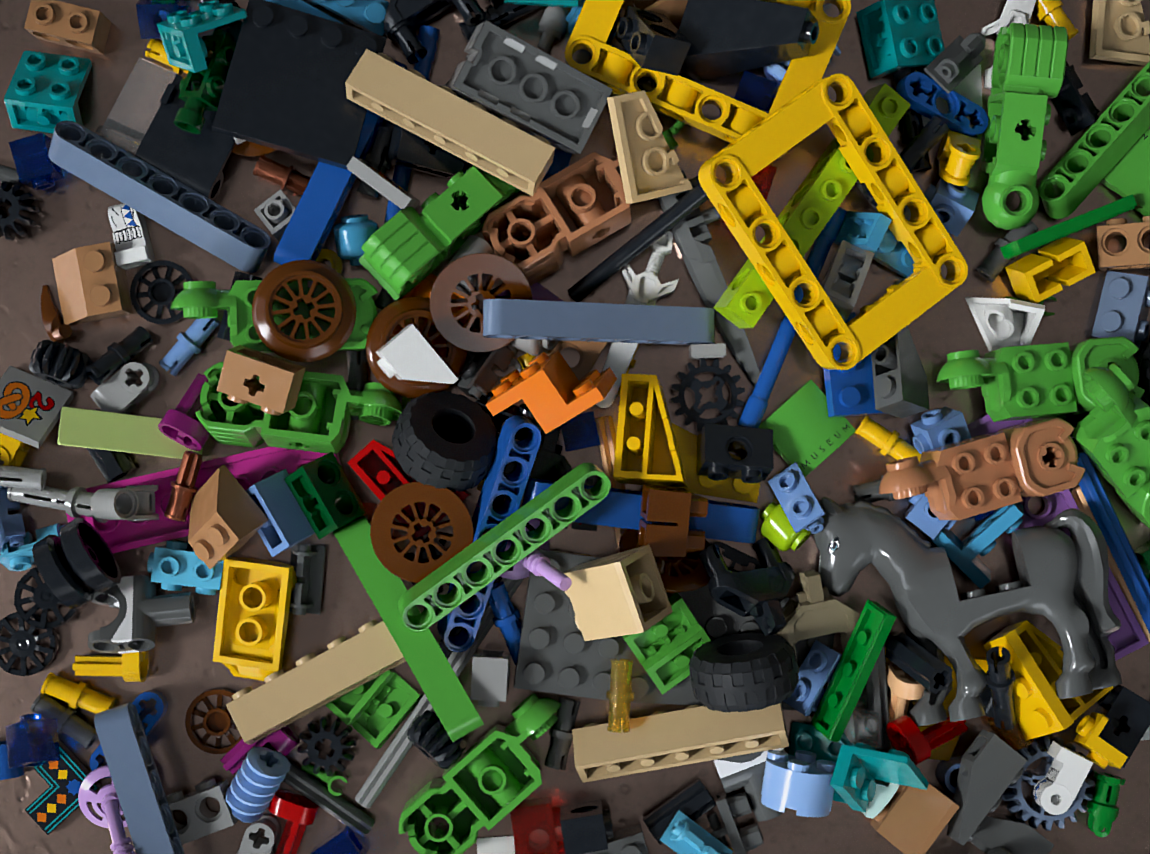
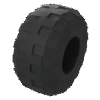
(445, 441)
(743, 672)

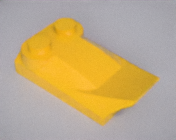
(253, 616)

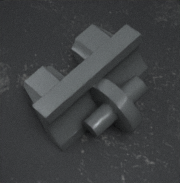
(730, 809)

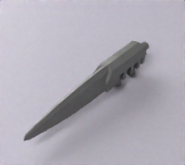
(707, 276)

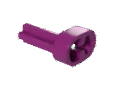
(180, 423)
(282, 740)

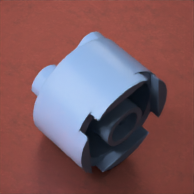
(798, 783)

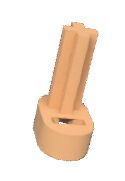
(902, 690)

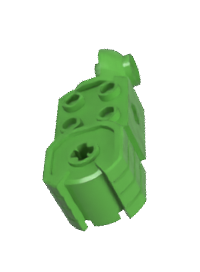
(1024, 75)
(416, 243)
(203, 300)
(1038, 378)
(315, 424)
(1118, 437)
(481, 785)

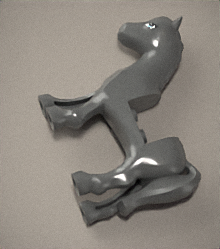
(1057, 575)

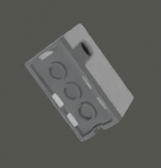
(529, 88)

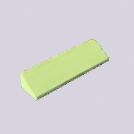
(116, 433)

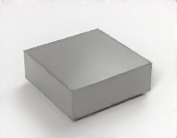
(707, 351)

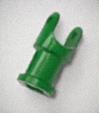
(1103, 806)

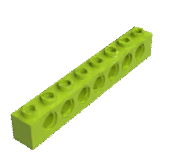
(808, 211)

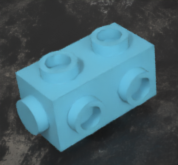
(179, 566)

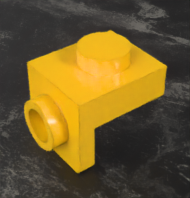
(1099, 750)

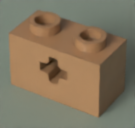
(279, 376)

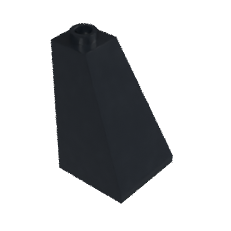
(743, 35)

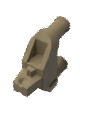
(816, 613)

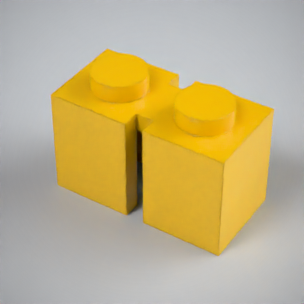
(1061, 261)

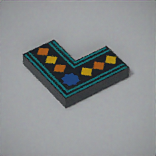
(62, 796)

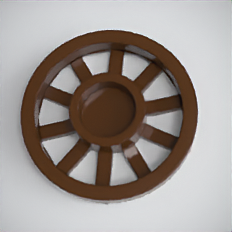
(215, 722)

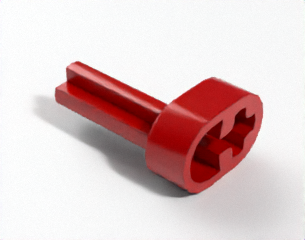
(919, 744)
(298, 812)

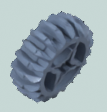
(1036, 814)

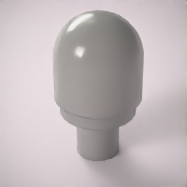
(552, 26)

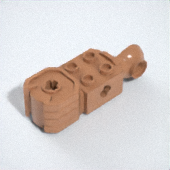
(564, 213)
(989, 470)

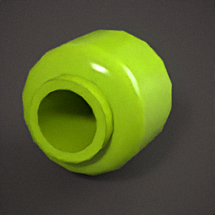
(779, 530)

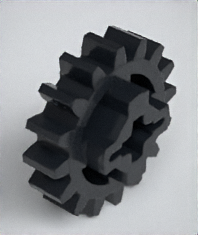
(693, 385)

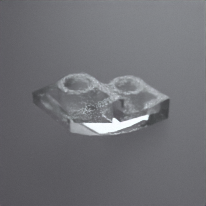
(864, 724)

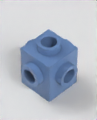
(952, 204)
(939, 429)
(925, 519)

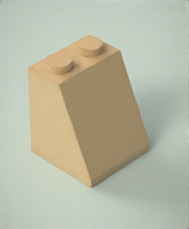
(618, 594)

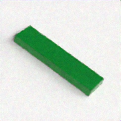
(1068, 227)
(853, 670)

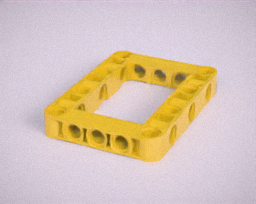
(683, 97)
(778, 258)

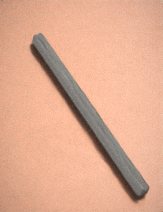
(401, 744)

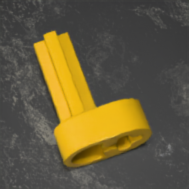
(130, 666)

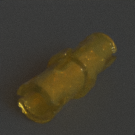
(620, 695)

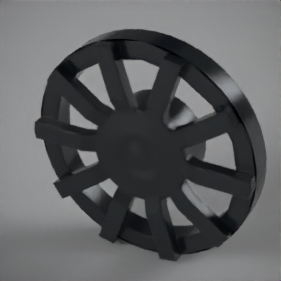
(160, 291)
(43, 599)
(24, 644)

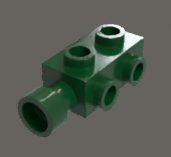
(206, 83)

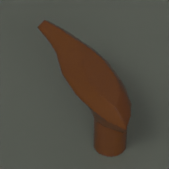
(52, 318)

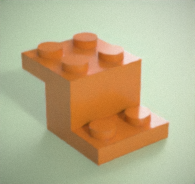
(551, 390)

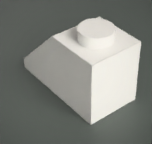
(413, 359)

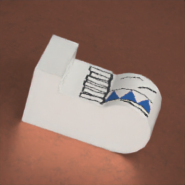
(130, 237)
(1062, 780)

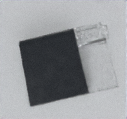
(146, 128)

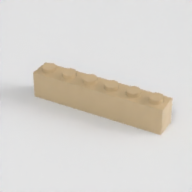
(449, 121)
(314, 682)
(676, 740)

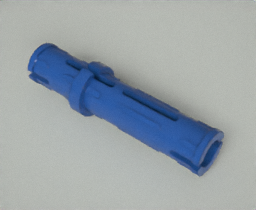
(506, 618)

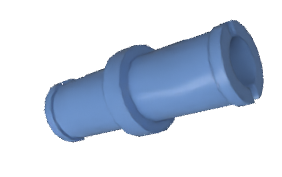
(188, 344)

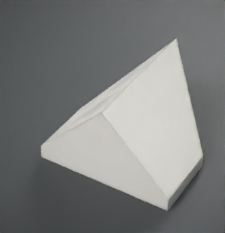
(1005, 320)

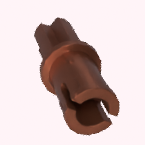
(281, 175)
(184, 487)

